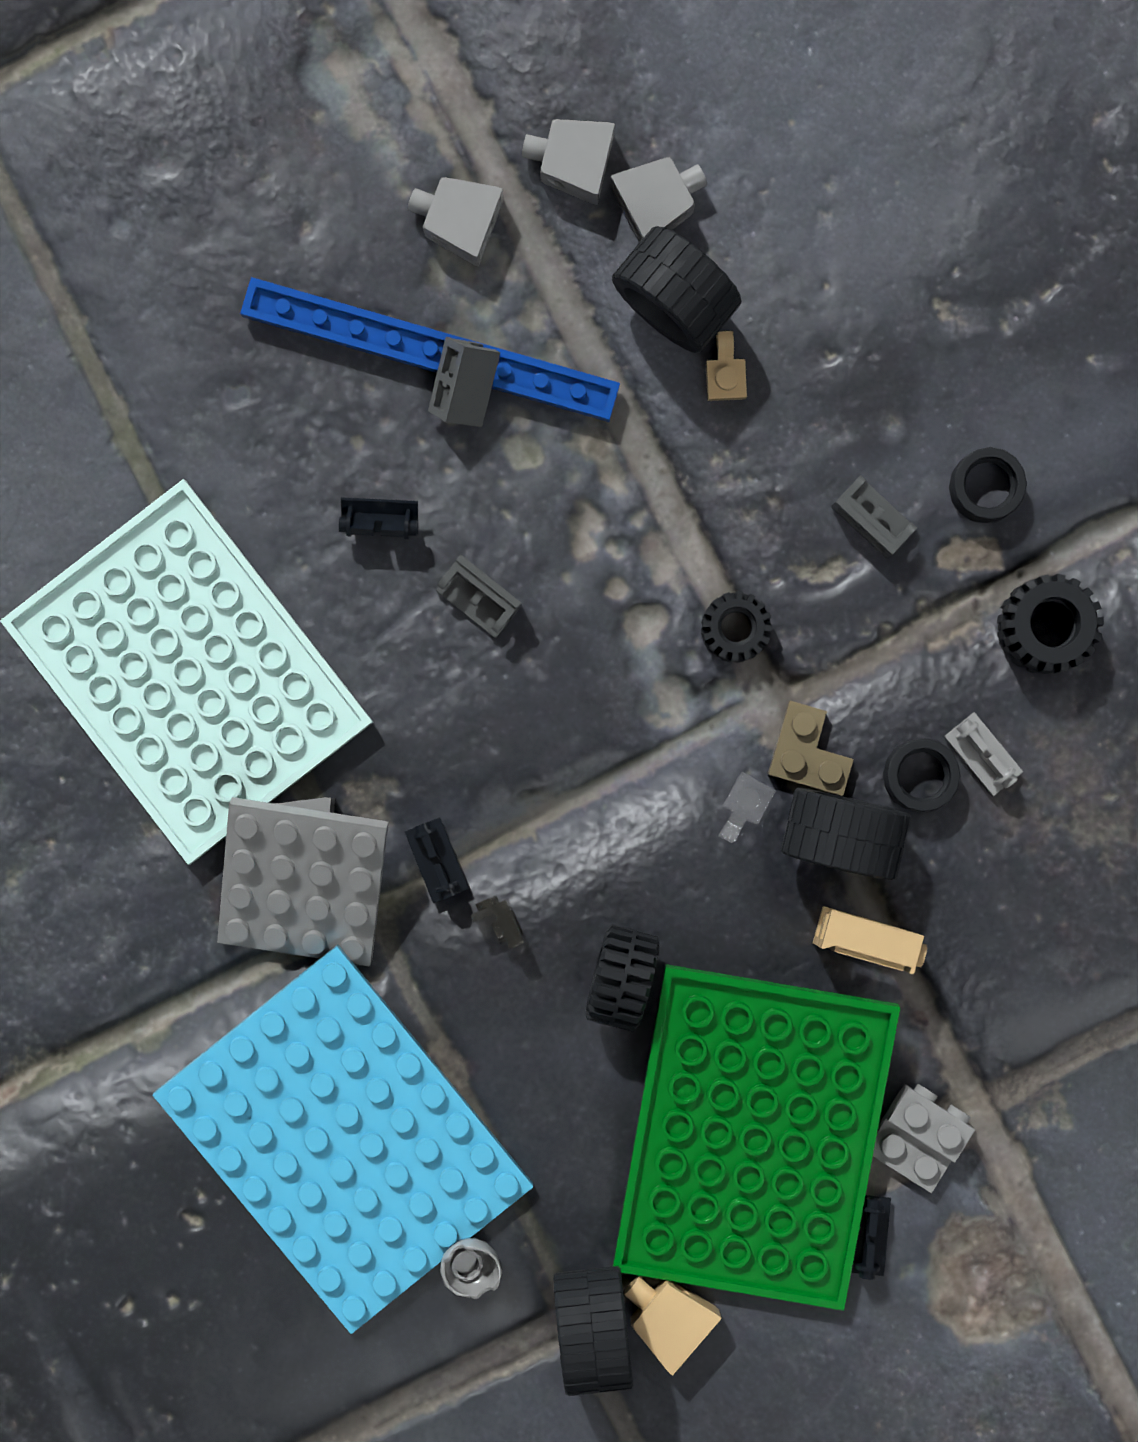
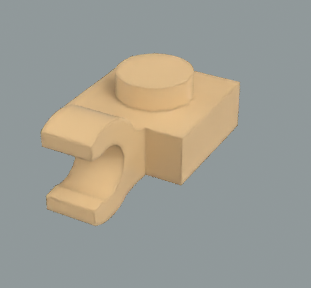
(726, 375)

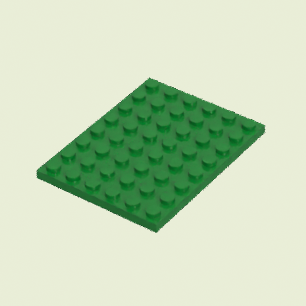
(755, 1137)

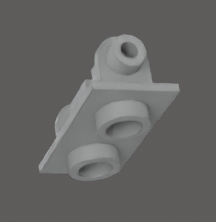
(984, 754)

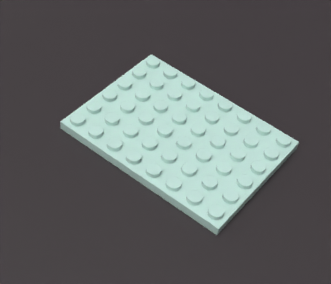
(186, 670)

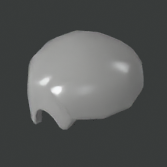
(470, 1268)

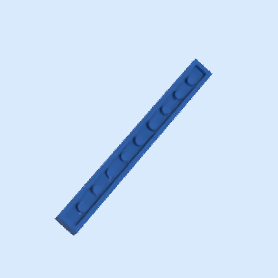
(423, 347)

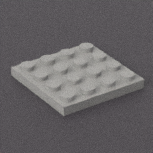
(301, 880)

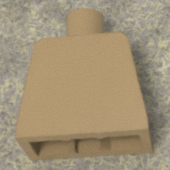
(670, 1320)

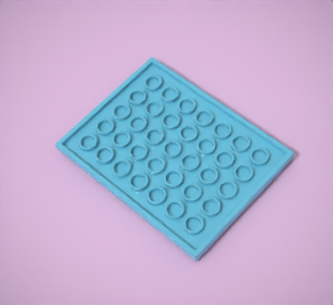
(343, 1139)

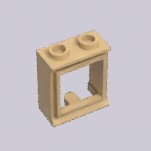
(870, 940)

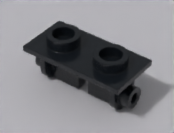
(389, 517)
(436, 860)
(872, 1238)

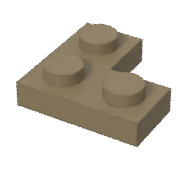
(797, 752)

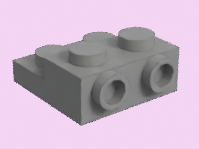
(921, 1136)

